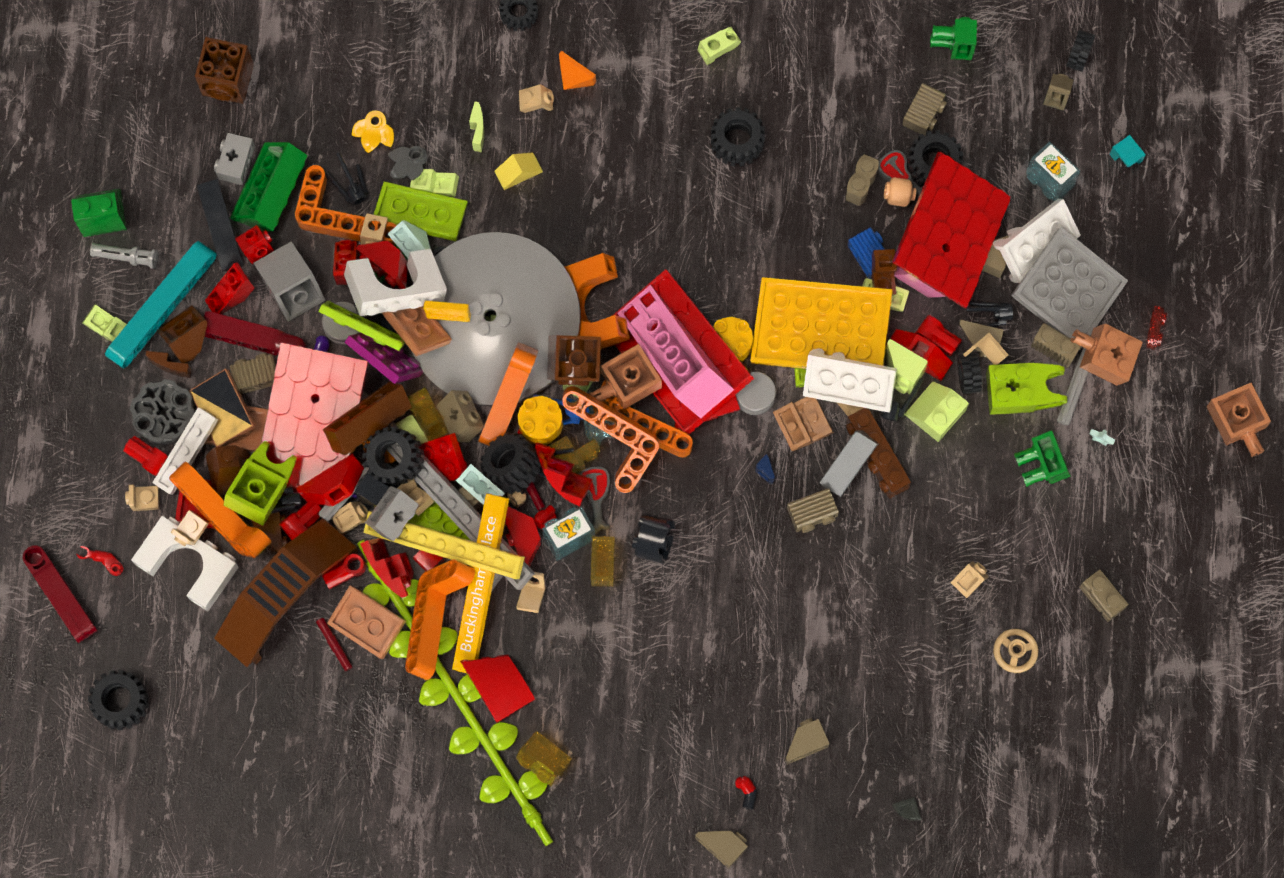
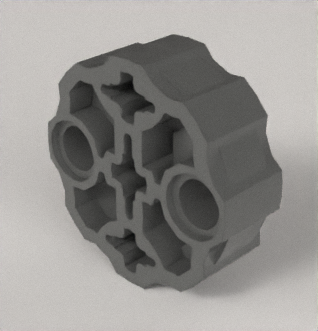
(142, 412)

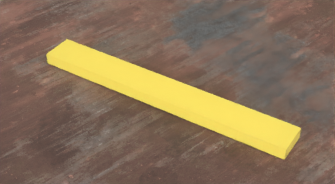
(458, 549)

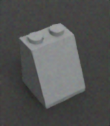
(289, 281)

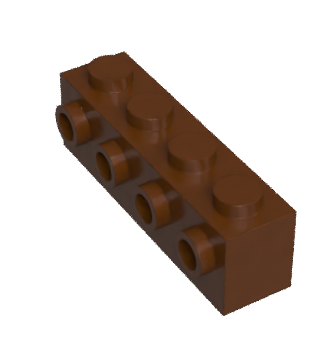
(367, 417)
(883, 460)

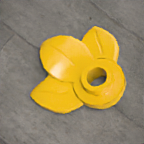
(372, 134)

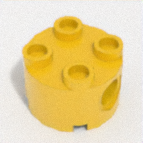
(736, 335)
(540, 420)

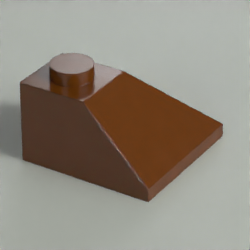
(184, 334)
(224, 466)

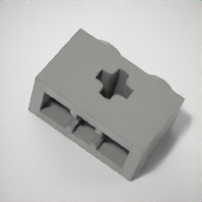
(235, 170)
(382, 517)

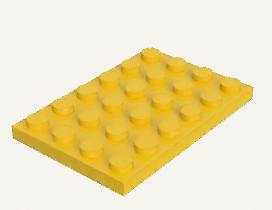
(813, 315)

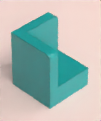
(1128, 152)

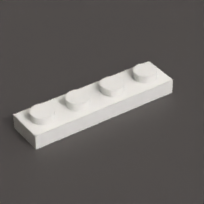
(186, 447)

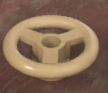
(1003, 639)

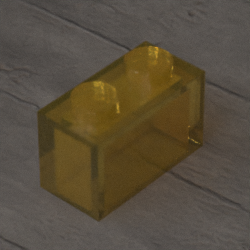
(602, 561)
(543, 758)

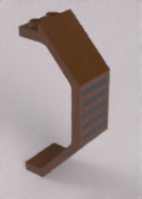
(279, 587)

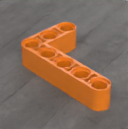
(319, 214)
(509, 393)
(655, 426)
(617, 431)
(243, 538)
(429, 613)

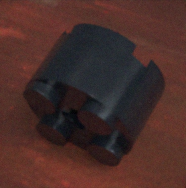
(654, 538)

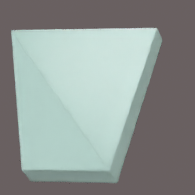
(409, 238)
(478, 484)

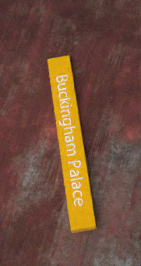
(481, 586)

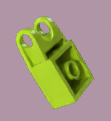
(1029, 385)
(261, 477)

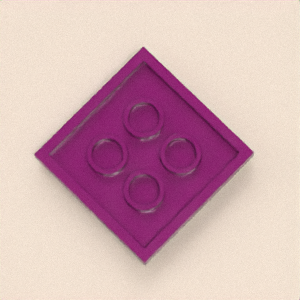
(387, 360)

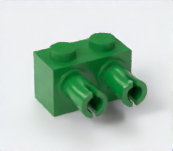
(959, 38)
(1048, 452)

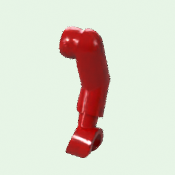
(107, 559)

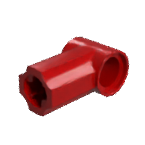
(934, 332)
(150, 458)
(300, 521)
(341, 571)

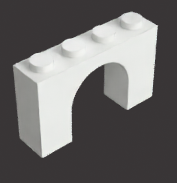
(375, 298)
(216, 570)

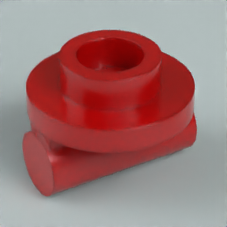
(544, 516)

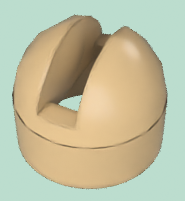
(517, 499)

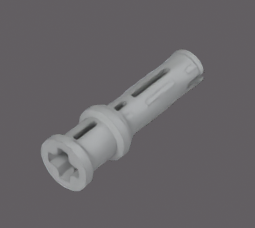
(135, 254)

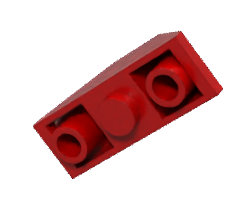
(344, 251)
(386, 261)
(230, 291)
(938, 362)
(333, 483)
(522, 534)

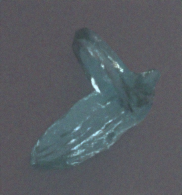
(591, 430)

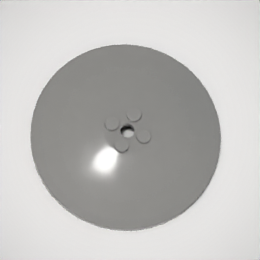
(530, 301)

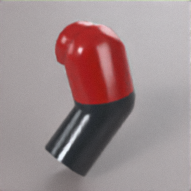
(750, 791)

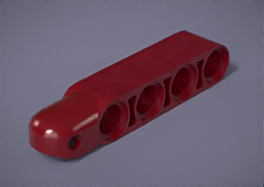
(247, 334)
(58, 593)

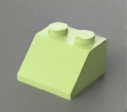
(908, 364)
(937, 410)

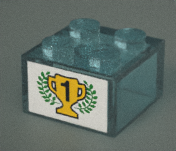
(1052, 172)
(568, 532)

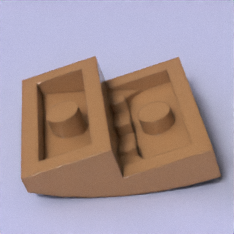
(803, 422)

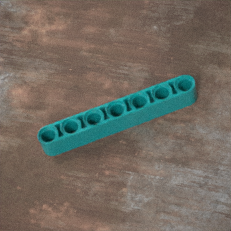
(160, 304)

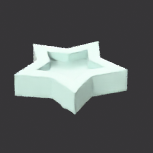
(1101, 437)

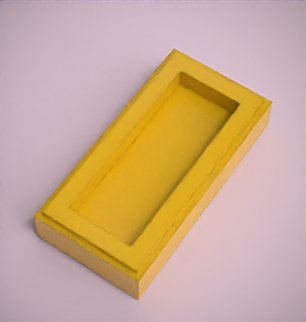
(447, 311)

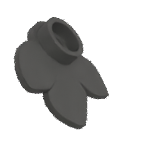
(406, 162)

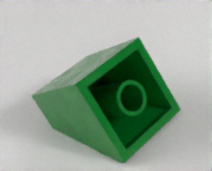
(99, 212)

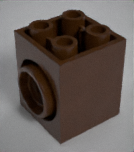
(224, 70)
(573, 359)

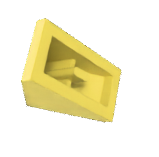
(517, 169)

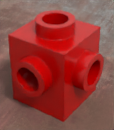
(255, 243)

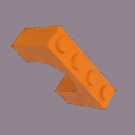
(585, 276)

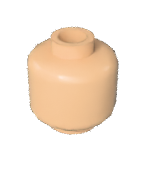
(899, 192)

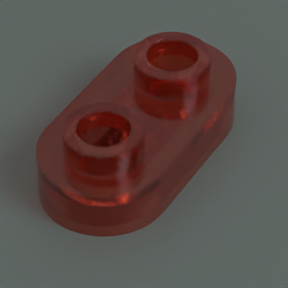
(1158, 318)

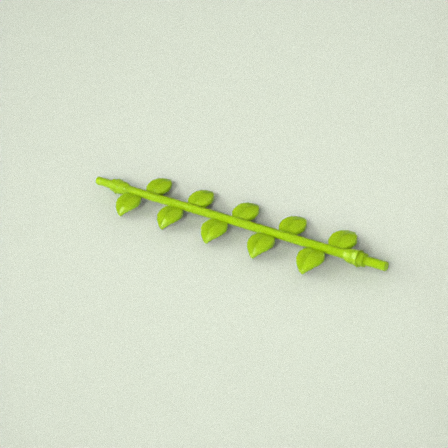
(464, 738)

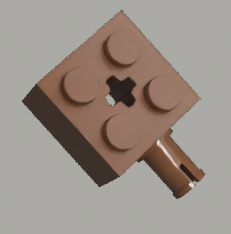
(1108, 353)
(626, 389)
(1232, 426)

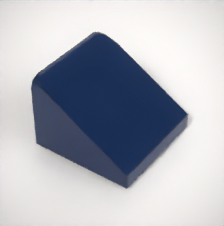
(765, 470)

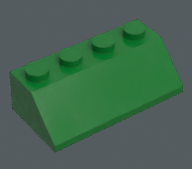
(269, 185)

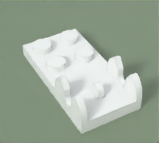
(1029, 241)
(849, 381)

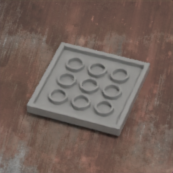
(1069, 286)

